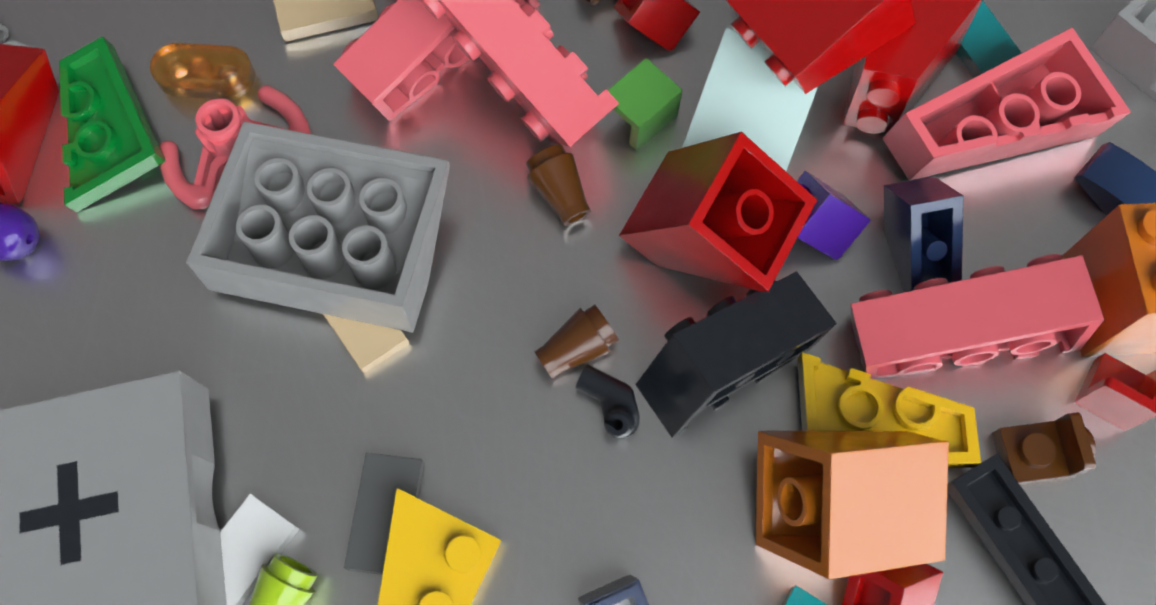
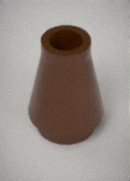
(558, 181)
(578, 341)

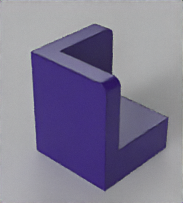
(833, 220)

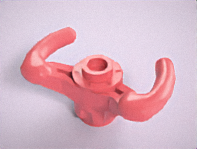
(217, 129)

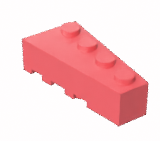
(402, 56)
(527, 66)
(1019, 107)
(977, 317)

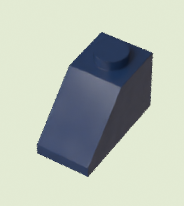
(924, 230)

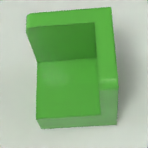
(646, 101)

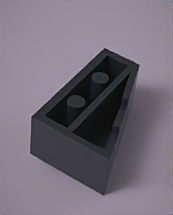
(731, 349)

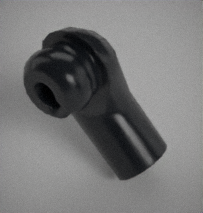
(616, 400)

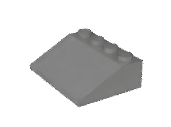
(323, 226)

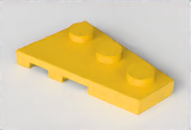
(855, 402)
(432, 556)

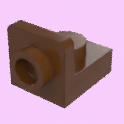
(1047, 449)

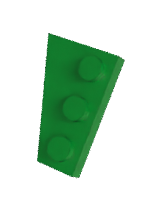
(105, 126)

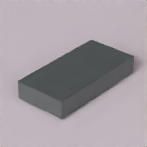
(374, 508)

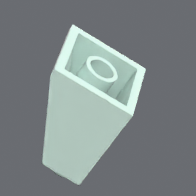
(749, 99)

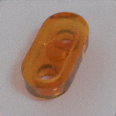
(207, 71)

